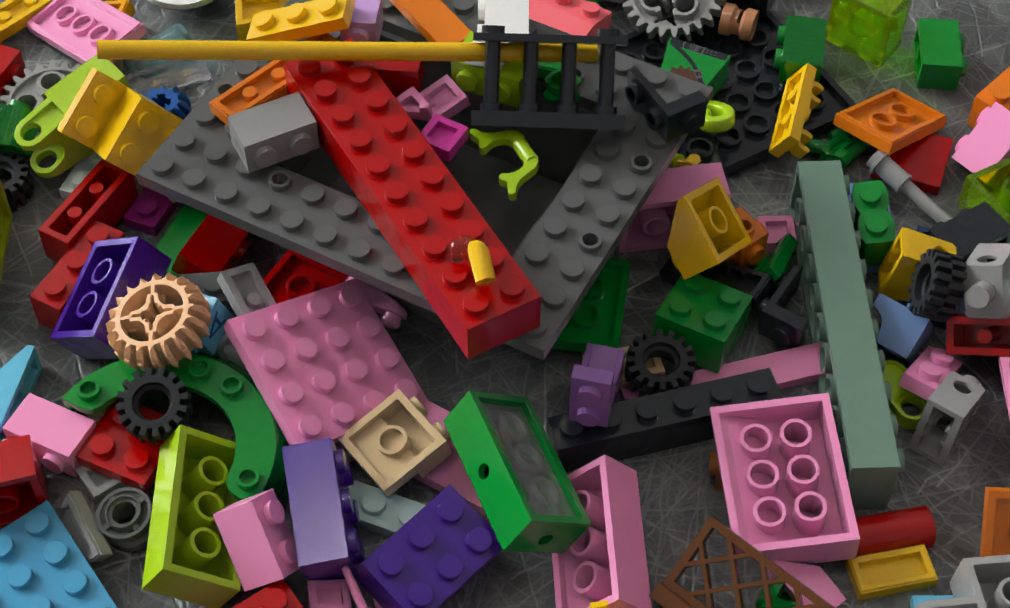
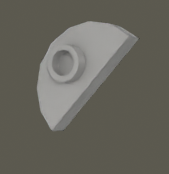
(84, 528)

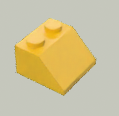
(705, 229)

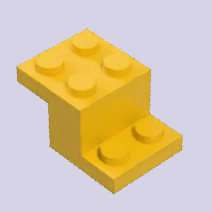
(117, 122)

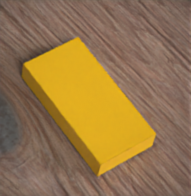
(891, 572)

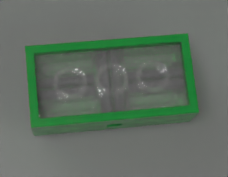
(516, 473)

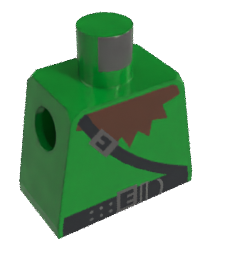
(697, 63)

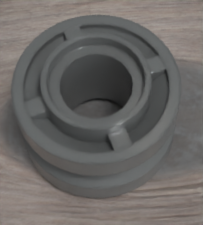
(115, 509)

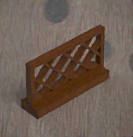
(673, 595)

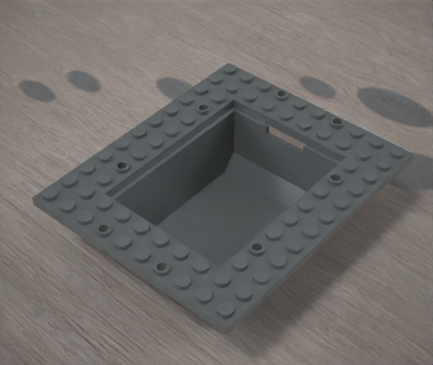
(581, 194)

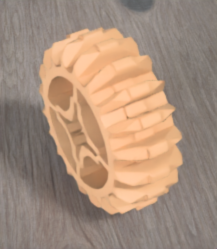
(151, 315)

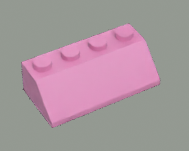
(611, 554)

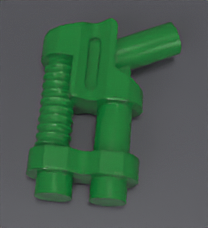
(838, 147)

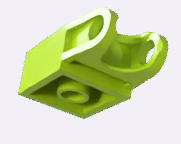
(50, 114)

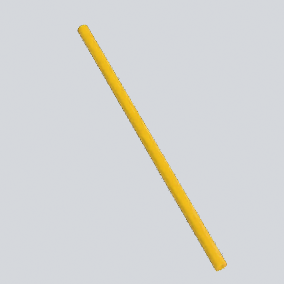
(325, 51)

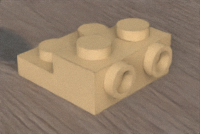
(396, 442)

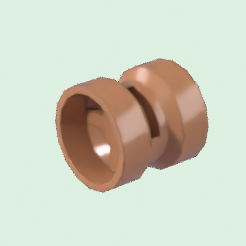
(738, 22)

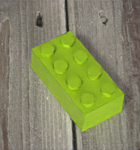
(184, 544)

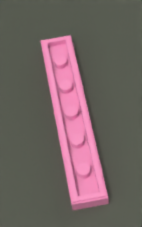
(788, 367)

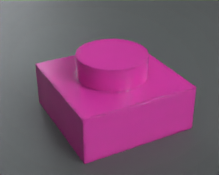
(445, 136)

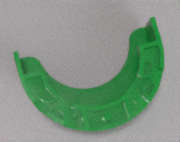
(259, 440)

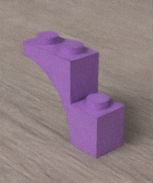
(596, 385)

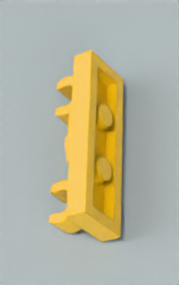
(795, 108)

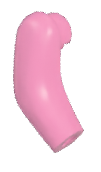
(383, 304)

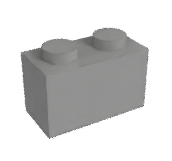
(273, 132)

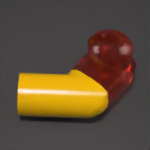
(476, 254)

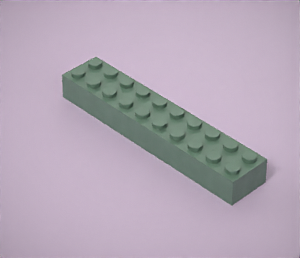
(840, 314)

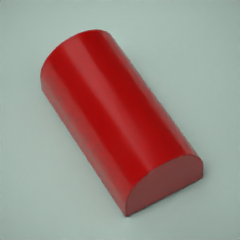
(896, 530)

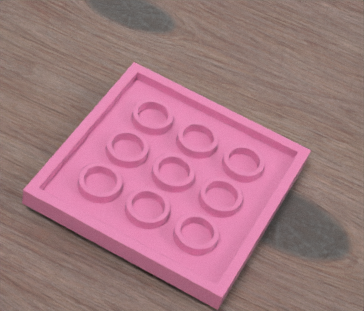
(321, 361)

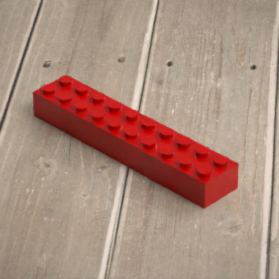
(414, 202)

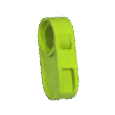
(899, 395)

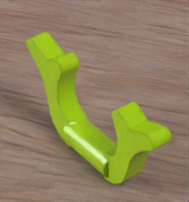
(517, 141)

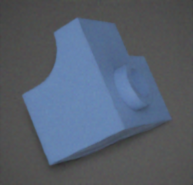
(900, 330)

